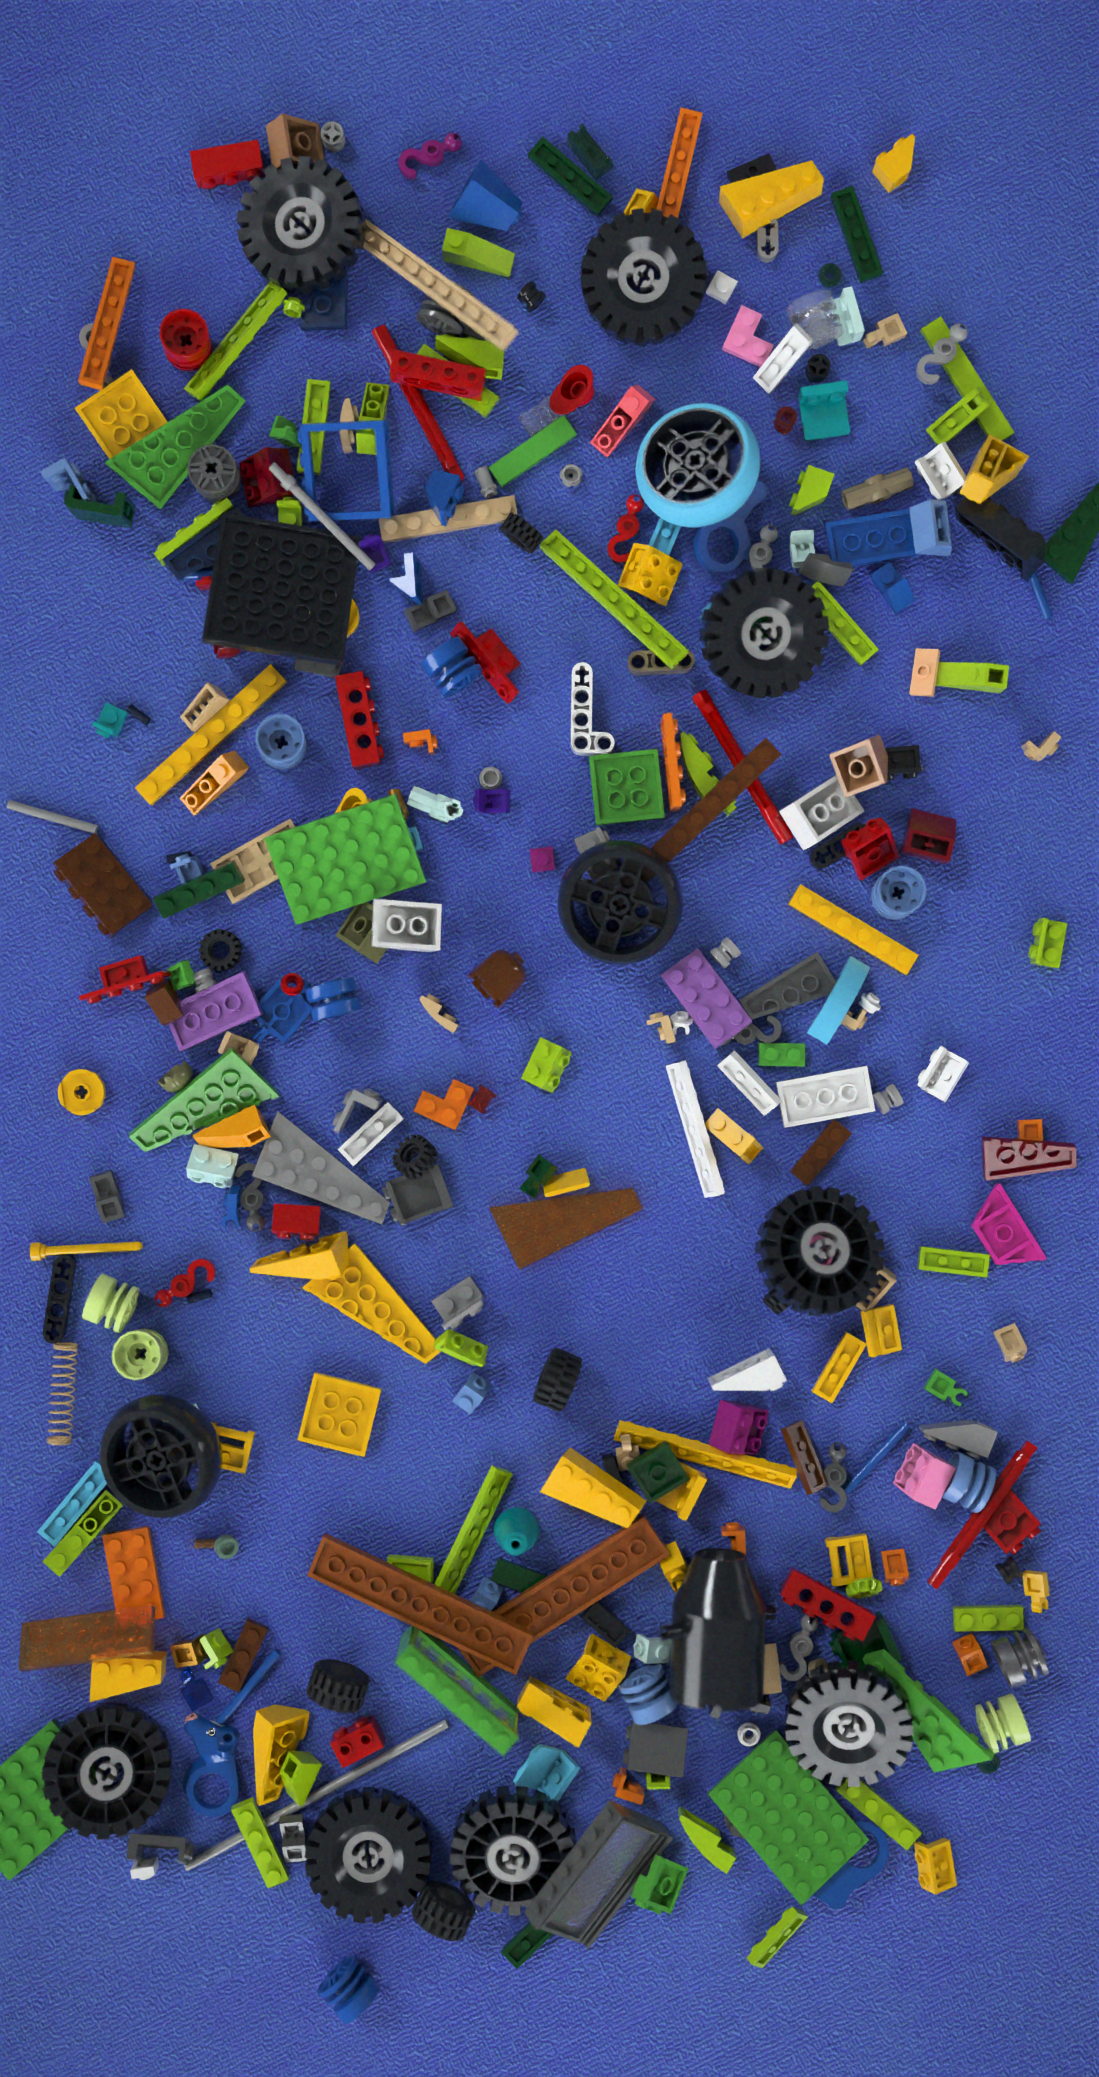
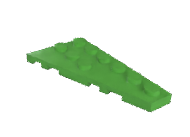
(161, 459)
(213, 1095)
(934, 1726)

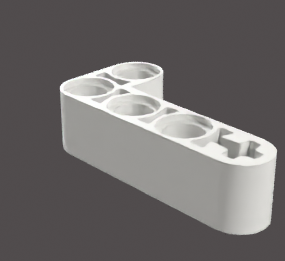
(585, 709)

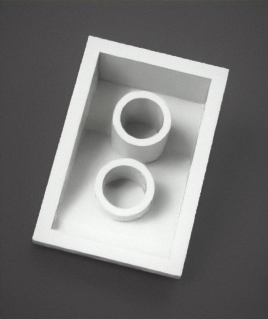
(820, 813)
(406, 925)
(753, 1374)

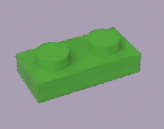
(781, 1054)

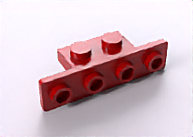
(493, 658)
(124, 975)

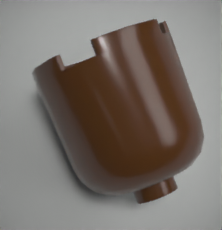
(499, 976)

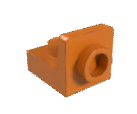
(416, 739)
(735, 1529)
(894, 1567)
(970, 1654)
(628, 1790)

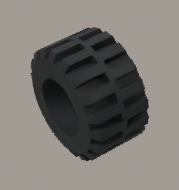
(557, 1379)
(338, 1686)
(443, 1911)

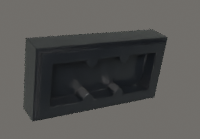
(751, 169)
(605, 1623)

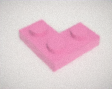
(741, 341)

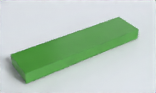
(532, 451)

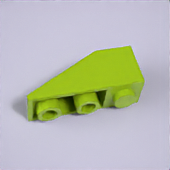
(472, 353)
(373, 408)
(973, 676)

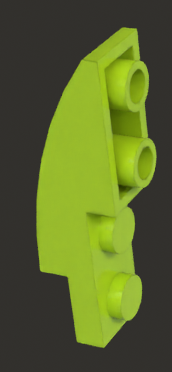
(697, 767)
(82, 1533)

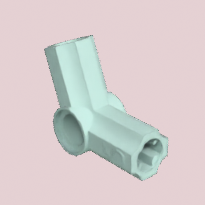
(436, 806)

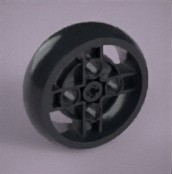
(579, 889)
(147, 1485)

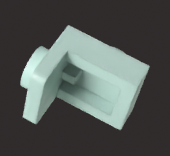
(800, 546)
(652, 1649)

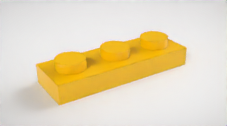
(838, 1367)

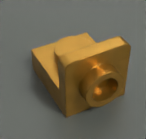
(188, 1652)

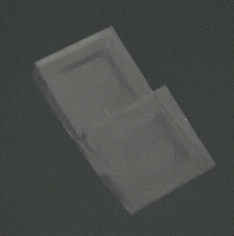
(538, 417)

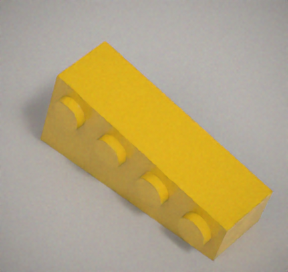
(592, 1490)

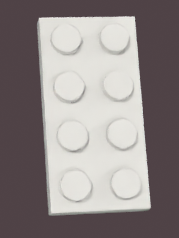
(825, 1096)

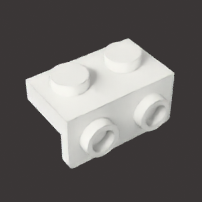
(941, 471)
(942, 1073)

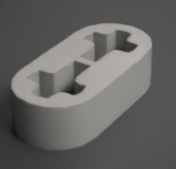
(761, 240)

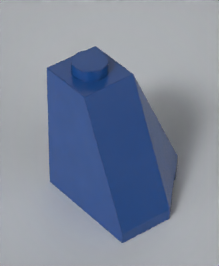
(487, 201)

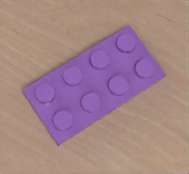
(706, 998)
(215, 1011)

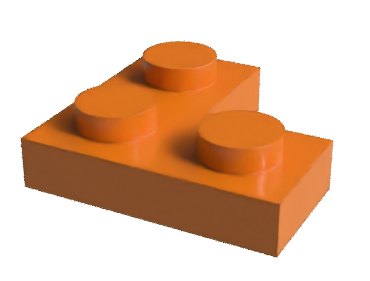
(446, 1110)

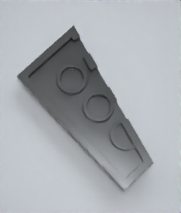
(797, 985)

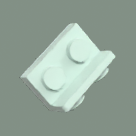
(849, 317)

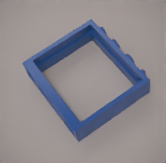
(383, 464)

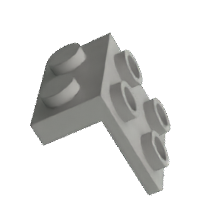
(366, 1097)

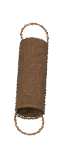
(203, 1543)

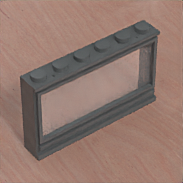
(598, 1874)

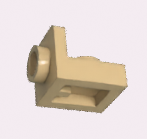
(855, 1023)
(665, 1030)
(1011, 1343)

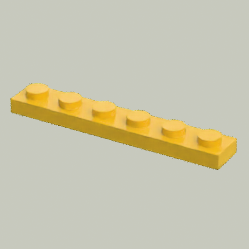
(853, 929)

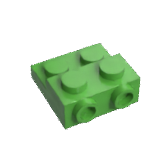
(660, 1886)

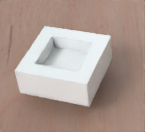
(721, 287)
(145, 1869)

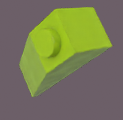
(476, 253)

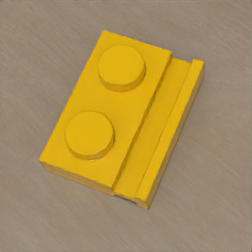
(881, 1330)

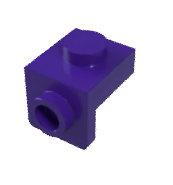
(375, 550)
(492, 801)

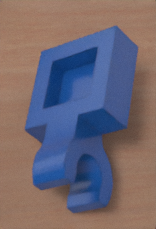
(232, 1202)

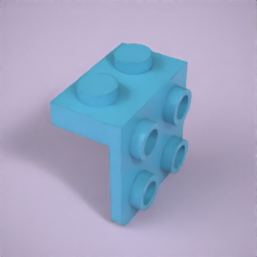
(547, 1771)

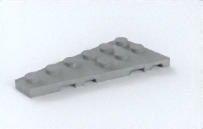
(304, 1167)

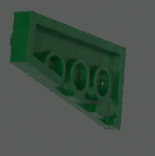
(1074, 538)

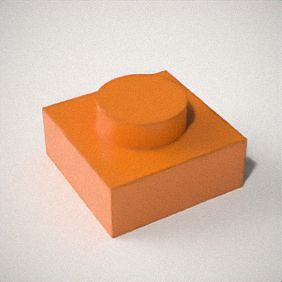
(1030, 1129)

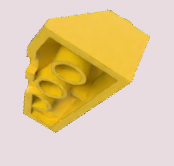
(319, 1261)

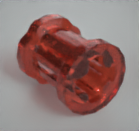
(787, 413)
(482, 1099)

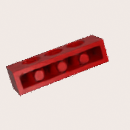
(437, 375)
(346, 686)
(861, 1619)

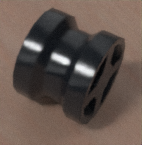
(531, 296)
(820, 363)
(1008, 1570)

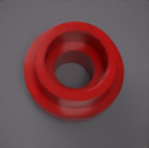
(292, 978)

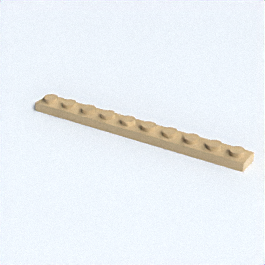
(438, 287)

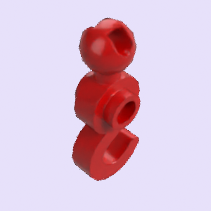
(626, 527)
(184, 1284)

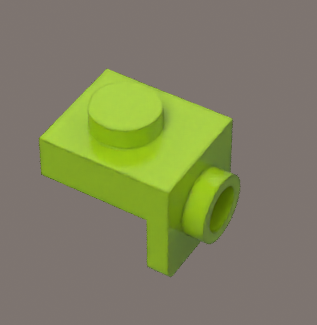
(216, 1648)

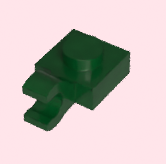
(539, 1173)

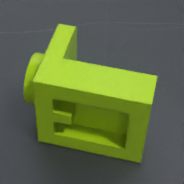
(290, 511)

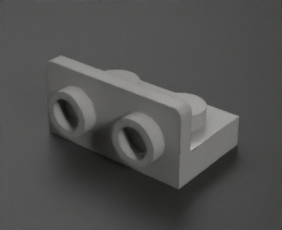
(589, 840)

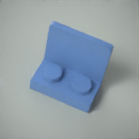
(63, 474)

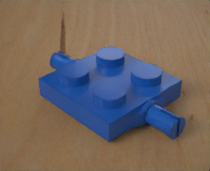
(282, 1013)

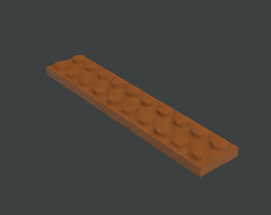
(581, 1582)
(420, 1603)

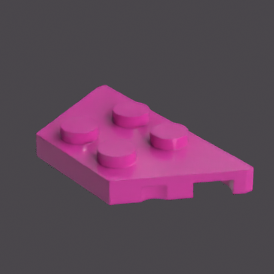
(1004, 1231)

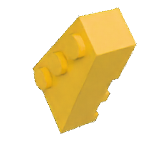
(992, 469)
(126, 1674)
(555, 1710)

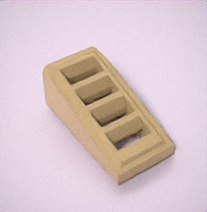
(216, 701)
(879, 1293)

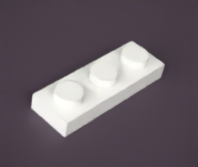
(783, 358)
(749, 1083)
(370, 1133)

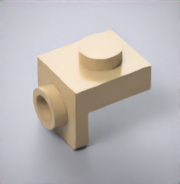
(1048, 747)
(243, 1045)

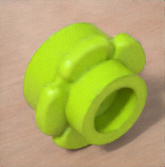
(293, 307)

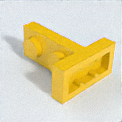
(733, 1136)

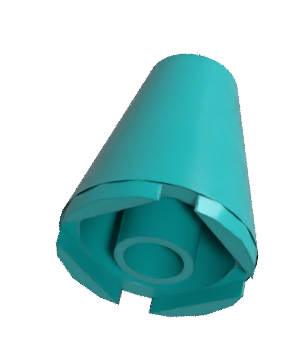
(516, 1530)

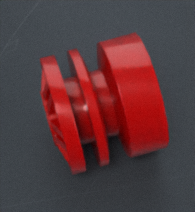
(185, 327)

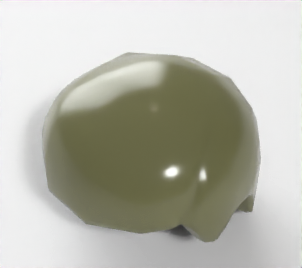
(176, 1078)

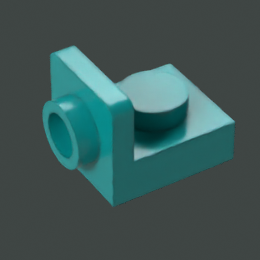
(110, 721)

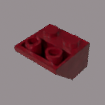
(259, 482)
(929, 836)

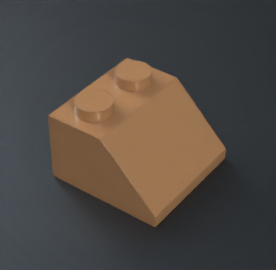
(293, 138)
(861, 766)

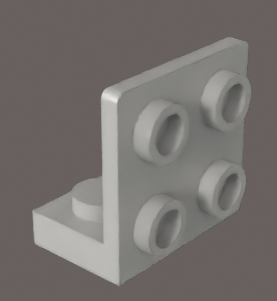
(458, 1302)

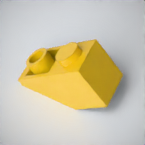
(895, 166)
(674, 1566)

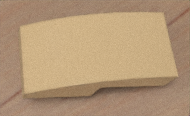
(348, 413)
(433, 1007)
(772, 1676)

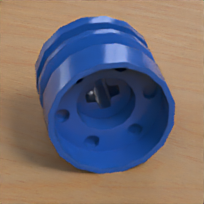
(449, 663)
(348, 1989)

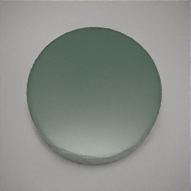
(226, 1546)

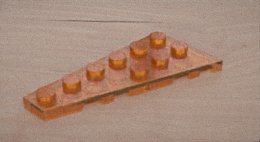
(548, 1225)

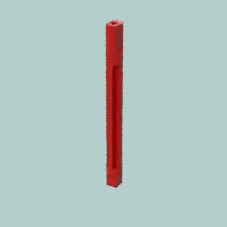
(420, 408)
(735, 755)
(978, 1520)

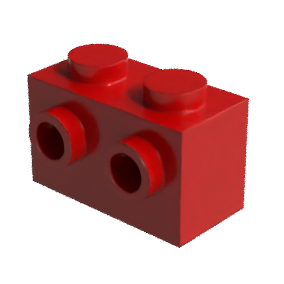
(296, 1221)
(357, 1740)

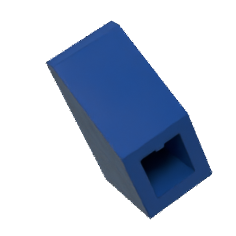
(443, 493)

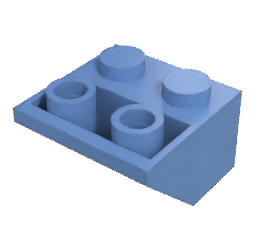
(931, 528)

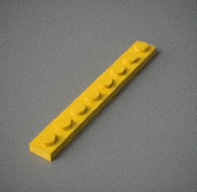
(211, 735)
(708, 1455)

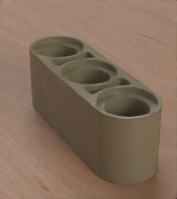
(650, 667)

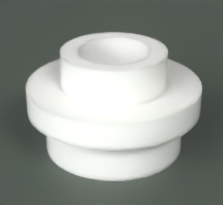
(870, 1002)
(753, 1739)

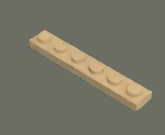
(465, 517)

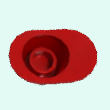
(573, 391)

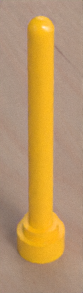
(39, 1251)

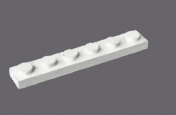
(695, 1129)

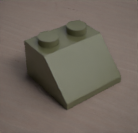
(357, 932)

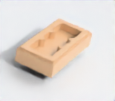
(924, 672)

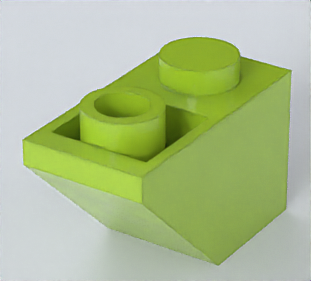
(813, 489)
(299, 1774)

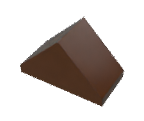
(164, 1002)

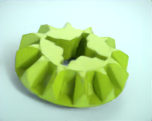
(864, 1588)

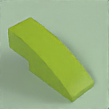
(707, 1840)

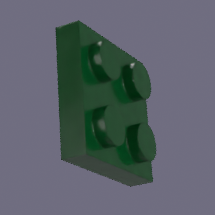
(657, 1471)

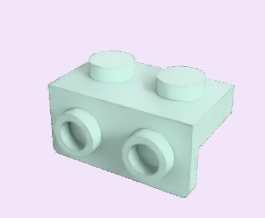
(212, 1166)

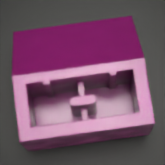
(738, 1428)

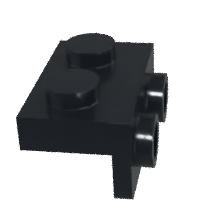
(903, 761)

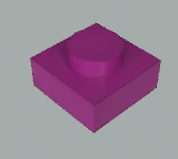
(542, 859)

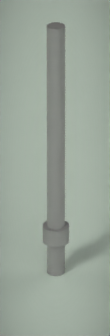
(289, 483)

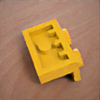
(935, 1865)

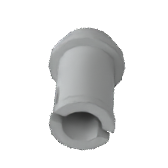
(486, 483)

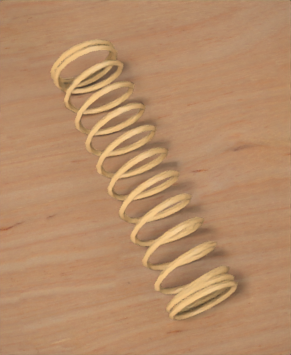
(63, 1440)

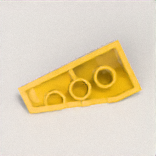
(274, 1735)

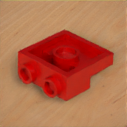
(870, 848)
(1012, 1524)

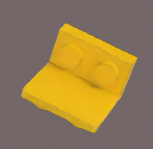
(650, 573)
(685, 1496)
(599, 1668)

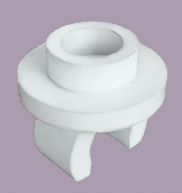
(681, 1019)

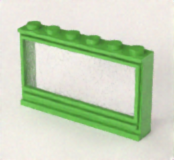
(459, 1688)

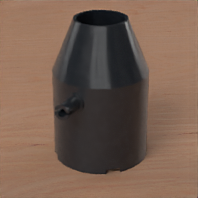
(718, 1633)

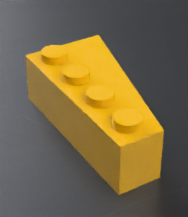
(769, 196)

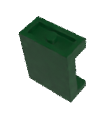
(118, 515)
(875, 1640)

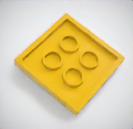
(121, 414)
(339, 1414)

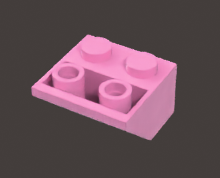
(924, 1476)

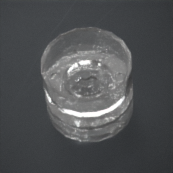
(816, 317)

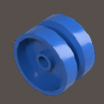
(333, 999)

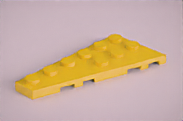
(375, 1304)

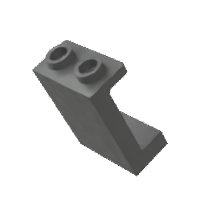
(417, 1197)
(655, 1749)
(138, 1842)

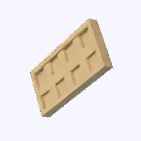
(253, 863)

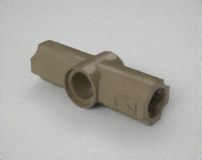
(877, 489)

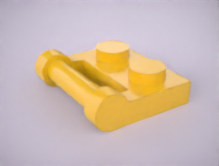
(235, 1457)
(856, 1557)

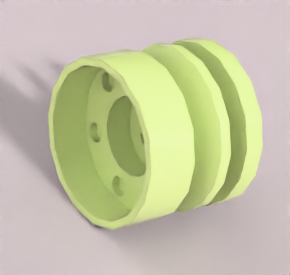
(108, 1302)
(127, 1351)
(1002, 1723)

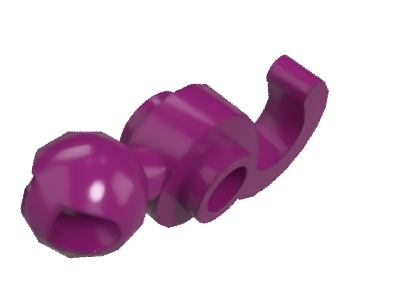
(431, 154)

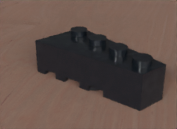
(1003, 534)

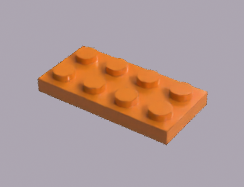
(673, 771)
(133, 1569)

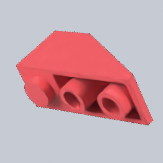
(622, 419)

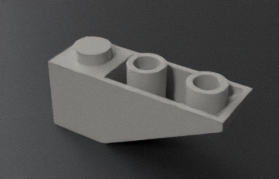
(967, 1434)

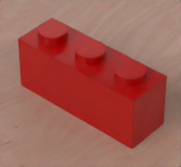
(227, 164)

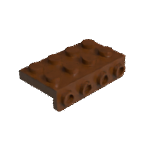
(101, 885)

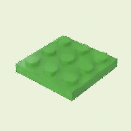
(626, 787)

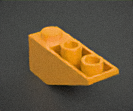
(214, 781)
(238, 1130)

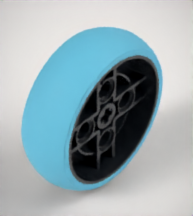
(695, 432)

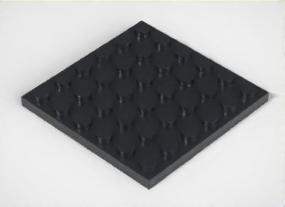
(280, 590)

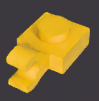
(1037, 1587)

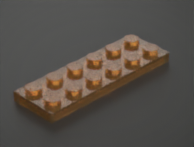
(87, 1638)

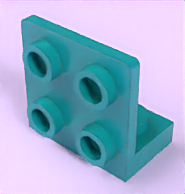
(824, 410)

